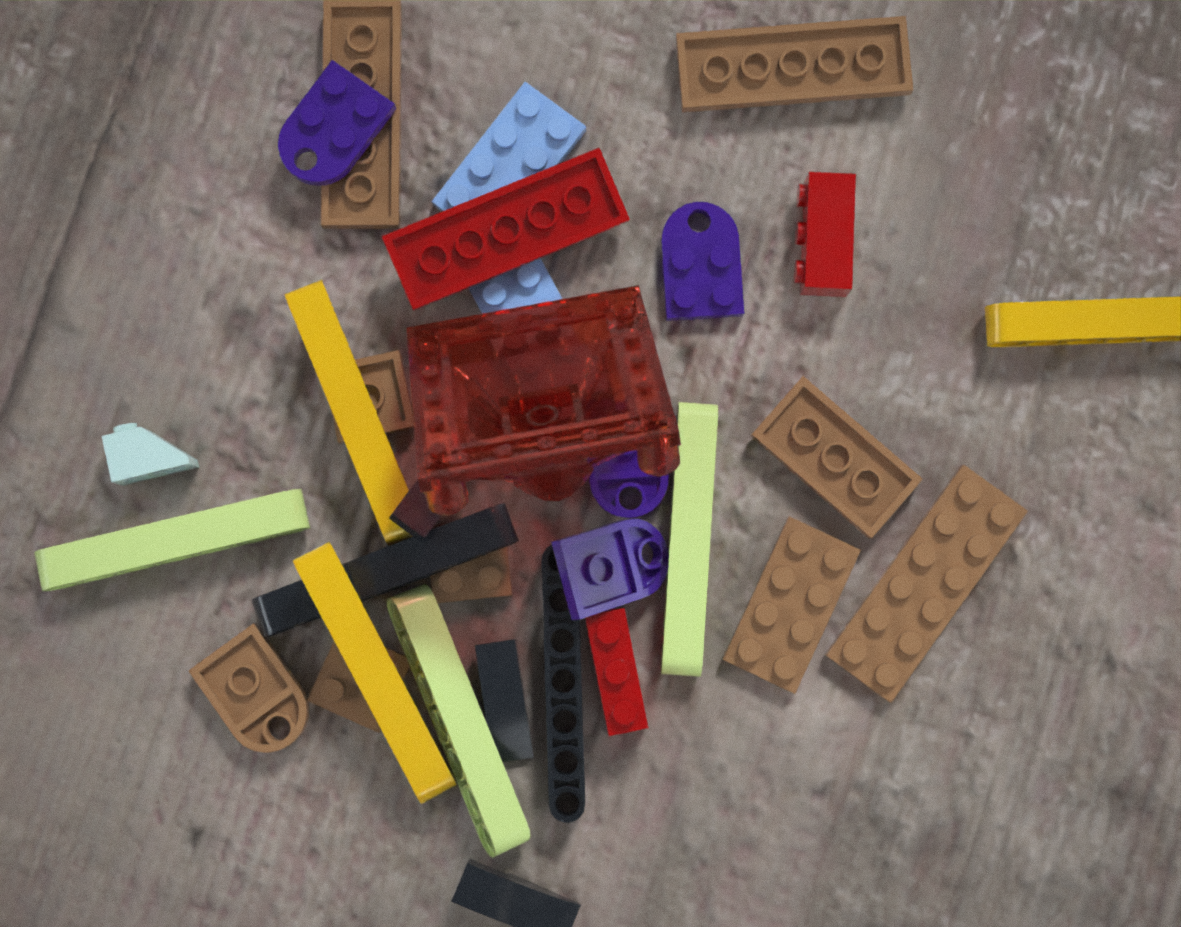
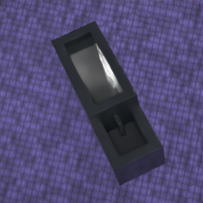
(504, 699)
(512, 899)

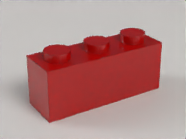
(826, 234)
(616, 672)

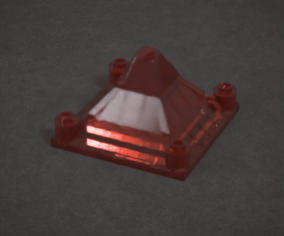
(538, 397)

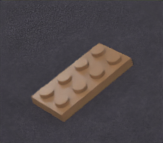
(836, 457)
(791, 604)

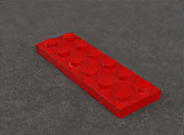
(505, 229)

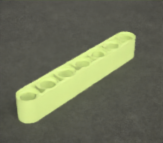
(171, 540)
(689, 541)
(458, 720)

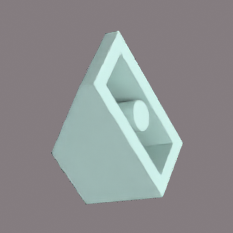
(141, 455)

